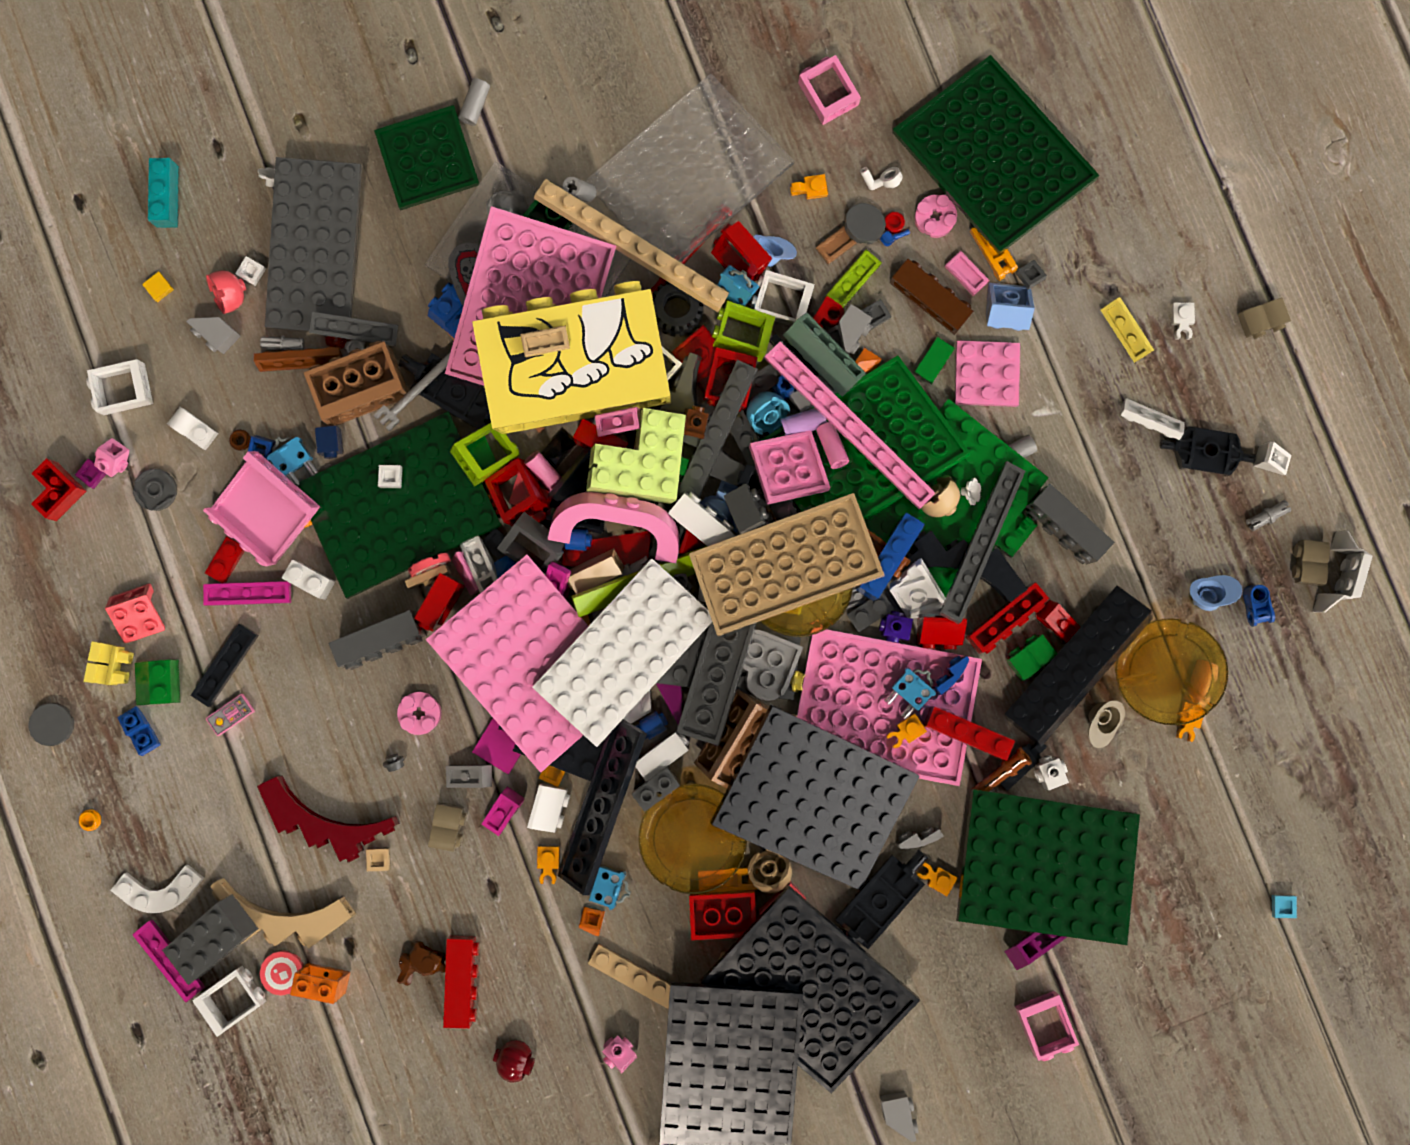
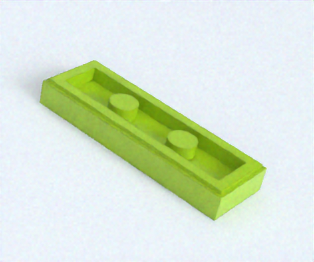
(854, 278)

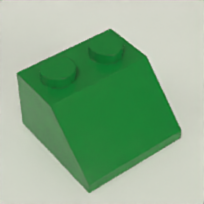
(157, 682)

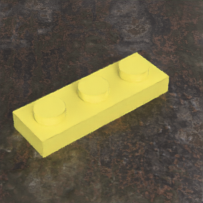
(1127, 329)

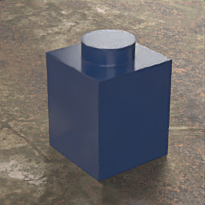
(329, 441)

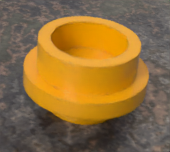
(89, 820)

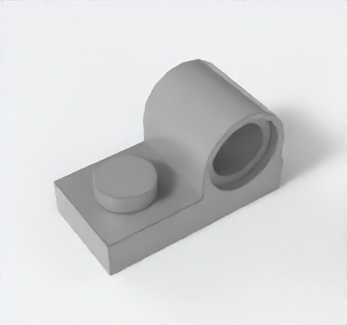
(469, 776)

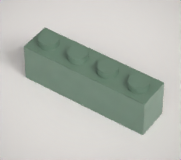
(824, 354)

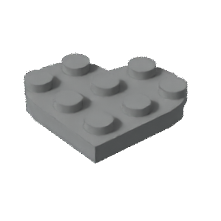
(770, 665)

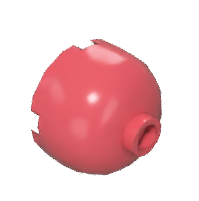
(227, 290)

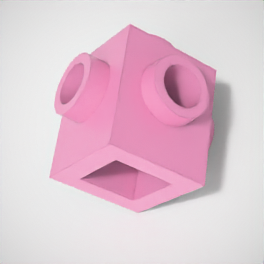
(111, 457)
(622, 1060)

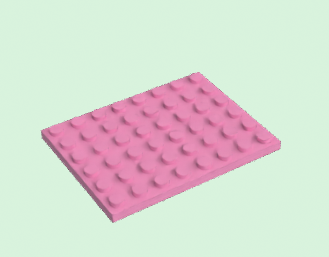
(522, 263)
(505, 646)
(847, 692)

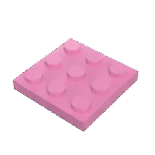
(987, 373)
(789, 467)

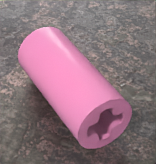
(832, 445)
(542, 470)

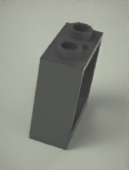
(538, 534)
(663, 782)

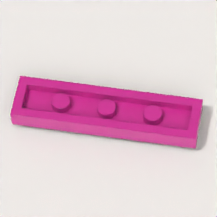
(246, 593)
(153, 942)

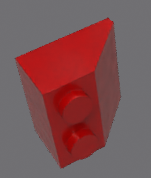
(940, 631)

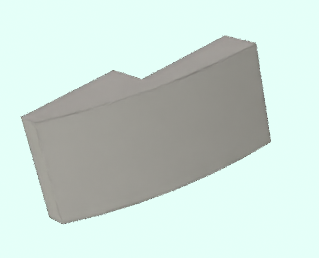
(911, 840)

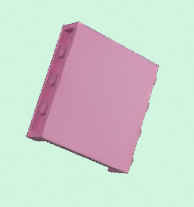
(262, 509)

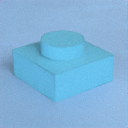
(1284, 906)

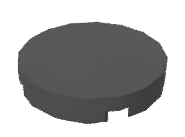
(864, 223)
(155, 489)
(51, 724)

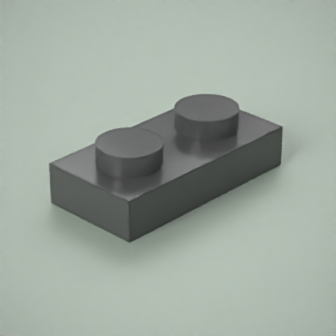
(870, 612)

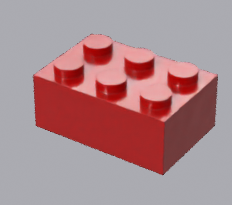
(721, 914)

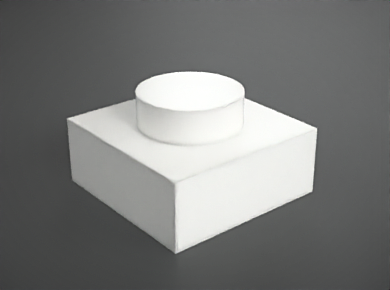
(250, 271)
(390, 476)

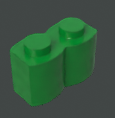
(1031, 656)

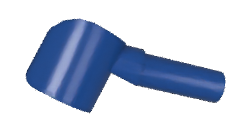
(887, 238)

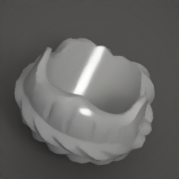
(509, 201)

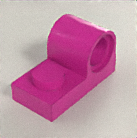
(559, 578)
(503, 811)

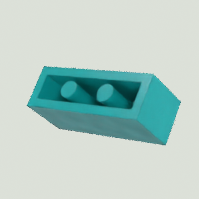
(163, 193)

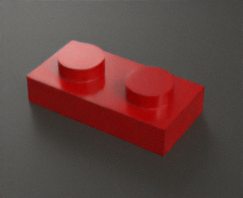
(225, 560)

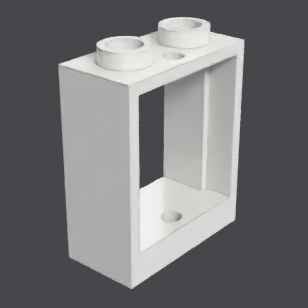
(789, 282)
(140, 383)
(662, 755)
(211, 1012)

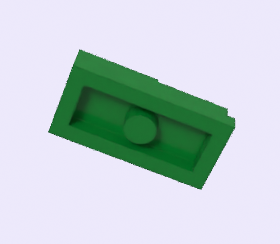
(1016, 535)

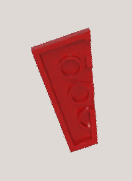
(628, 548)

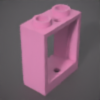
(839, 107)
(1038, 1005)

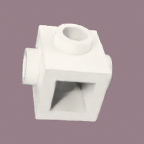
(1057, 776)

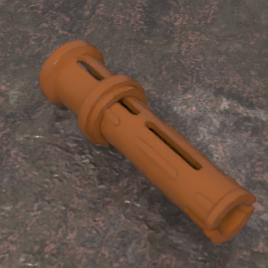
(1009, 768)

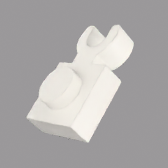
(1182, 315)

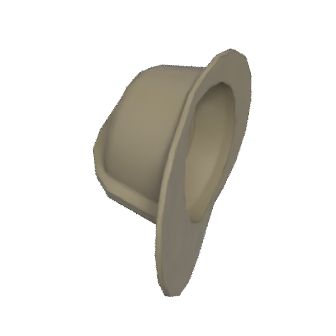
(1104, 722)

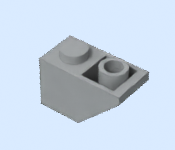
(852, 327)
(216, 331)
(897, 1114)

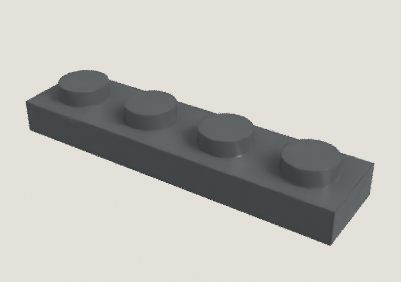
(353, 328)

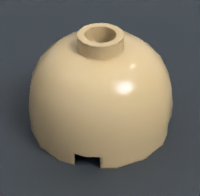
(944, 499)
(773, 871)

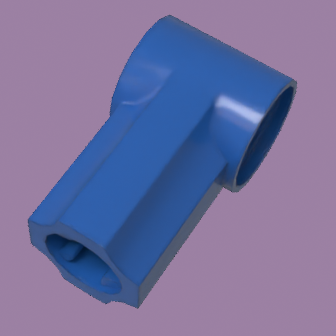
(783, 388)

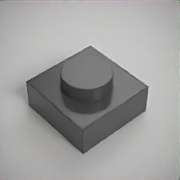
(1031, 274)

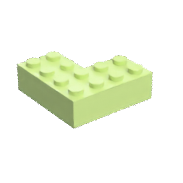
(648, 470)

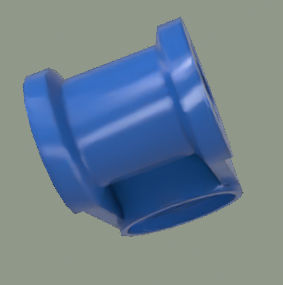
(1258, 607)

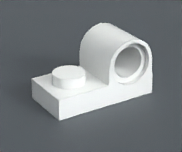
(192, 428)

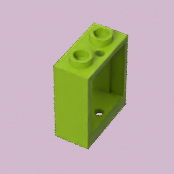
(747, 316)
(469, 464)

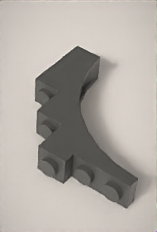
(684, 397)

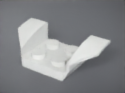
(1353, 573)

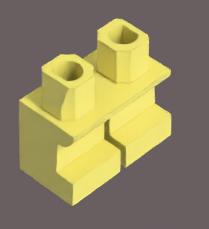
(110, 673)

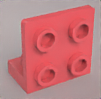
(134, 614)

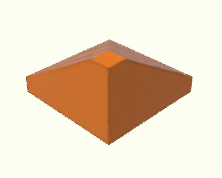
(868, 361)
(591, 920)

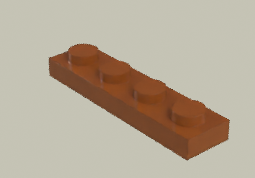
(294, 359)

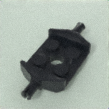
(1192, 455)

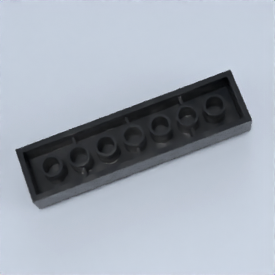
(1079, 665)

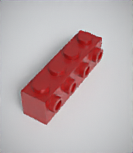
(1010, 615)

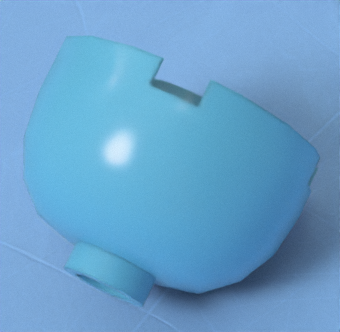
(766, 411)

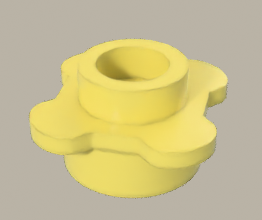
(797, 681)

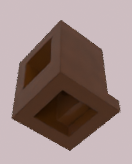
(692, 430)

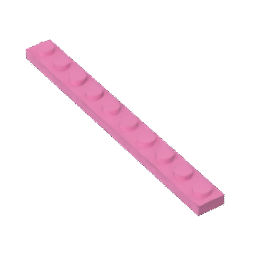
(849, 425)

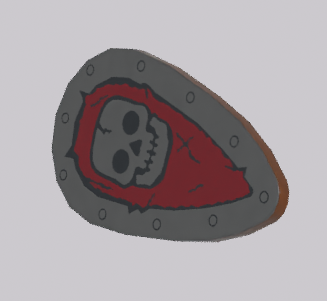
(461, 267)

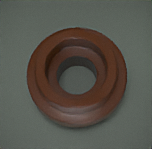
(234, 440)

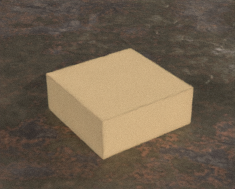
(378, 859)

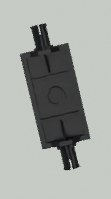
(452, 394)
(576, 760)
(881, 899)

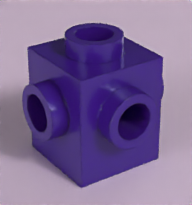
(903, 624)

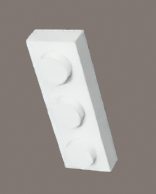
(1152, 419)

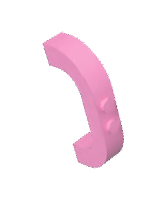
(618, 510)

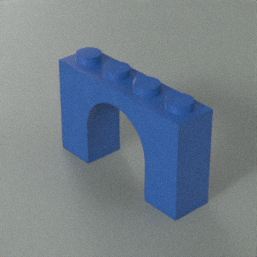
(893, 553)

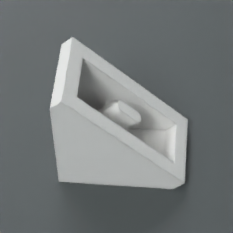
(1272, 458)

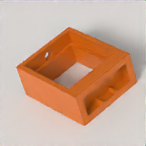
(312, 983)

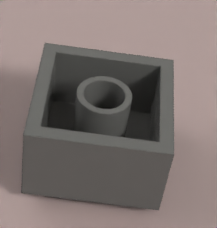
(748, 508)

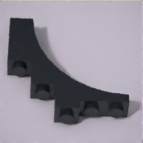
(996, 572)

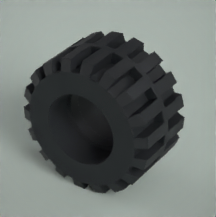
(676, 325)

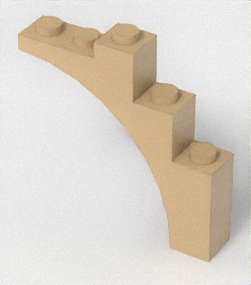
(278, 926)

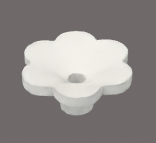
(268, 174)
(972, 491)

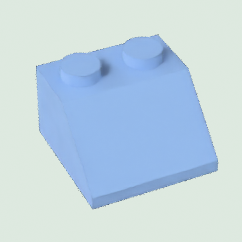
(1009, 306)

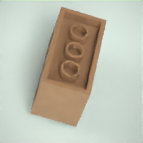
(356, 383)
(744, 719)

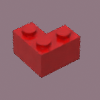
(60, 493)

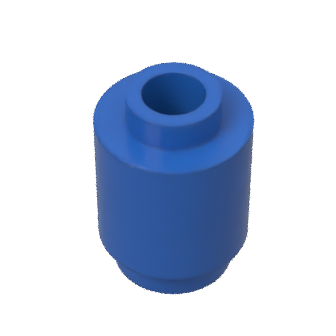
(579, 540)
(653, 724)

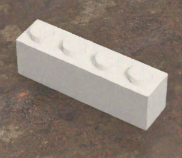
(701, 520)

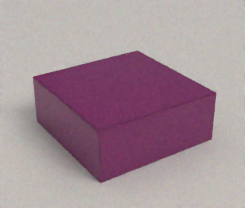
(90, 474)

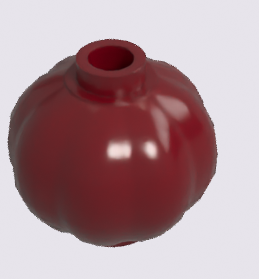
(514, 1061)

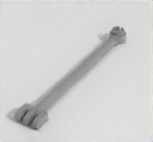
(406, 399)

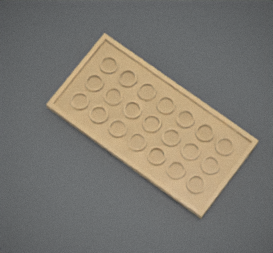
(786, 564)

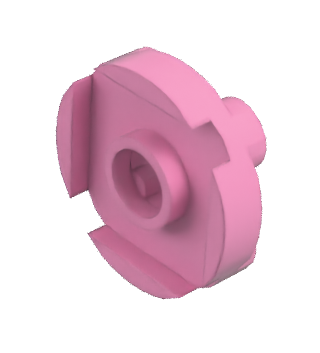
(941, 205)
(409, 721)

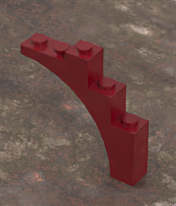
(289, 812)

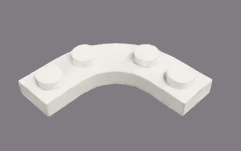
(157, 901)

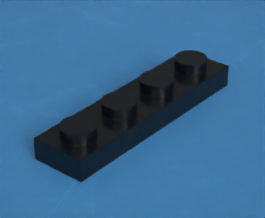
(224, 665)

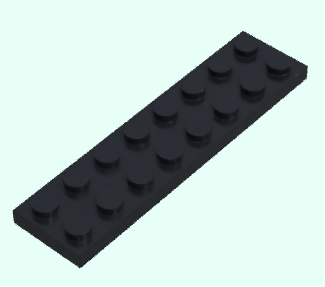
(601, 806)

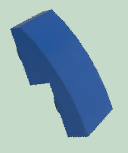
(956, 668)
(139, 730)

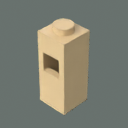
(595, 571)

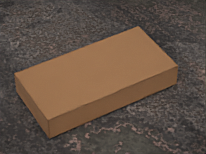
(835, 245)

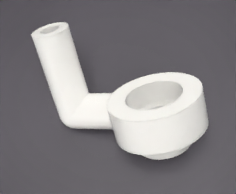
(889, 178)

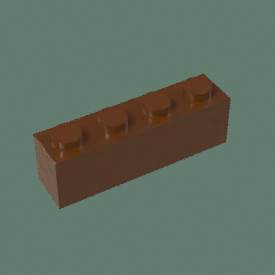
(931, 296)

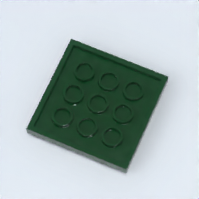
(426, 157)

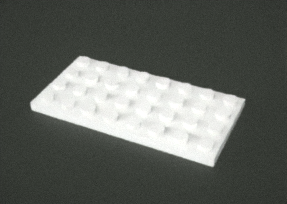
(623, 652)

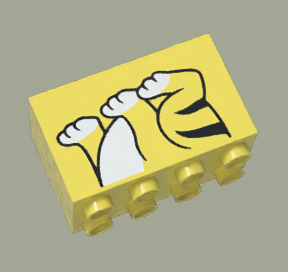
(609, 367)

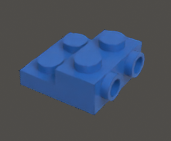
(446, 310)

